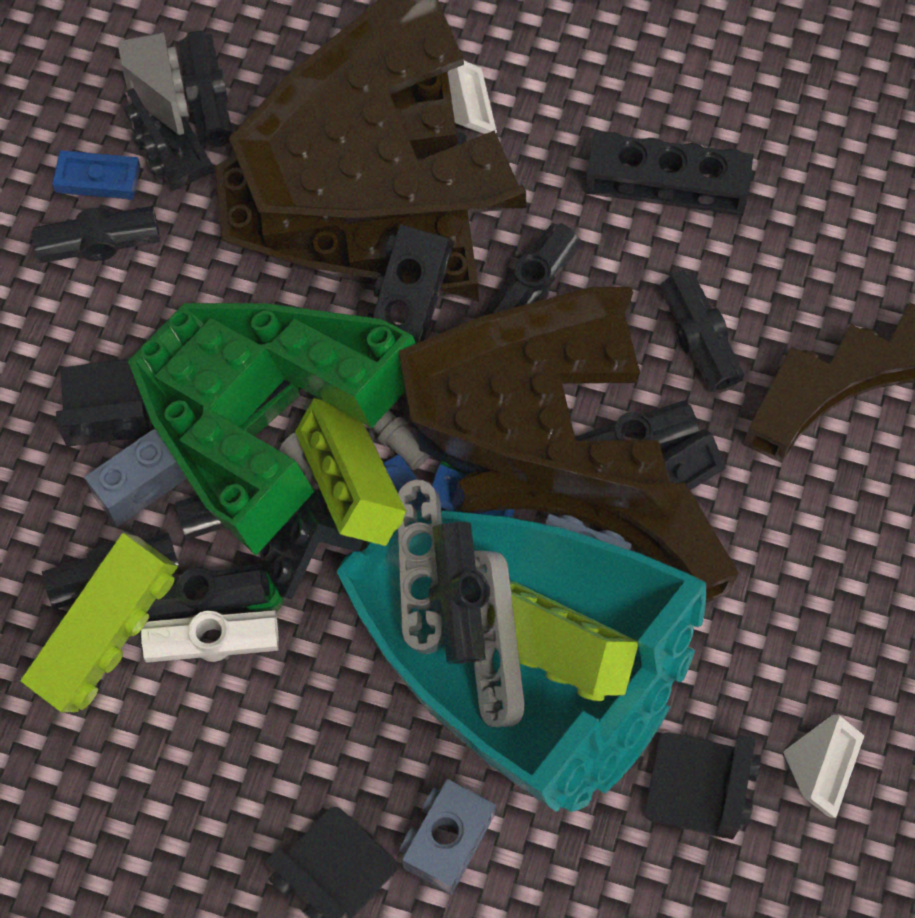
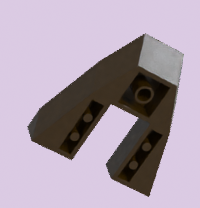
(358, 248)

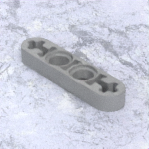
(418, 566)
(503, 638)

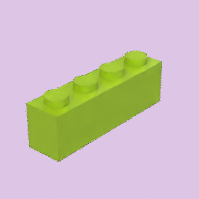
(350, 474)
(100, 624)
(569, 645)

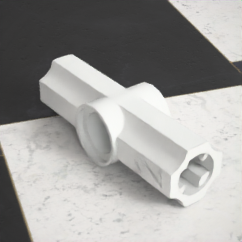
(181, 637)

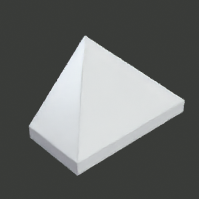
(471, 98)
(824, 762)

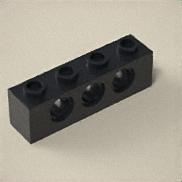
(682, 188)
(421, 297)

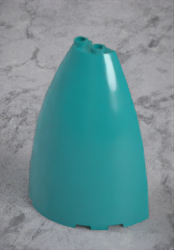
(563, 741)

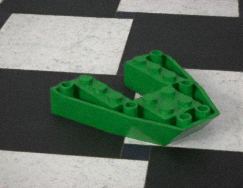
(223, 361)

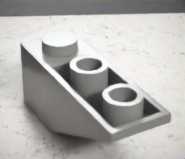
(155, 77)

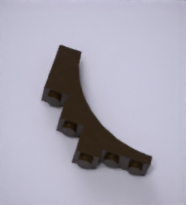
(812, 387)
(684, 543)

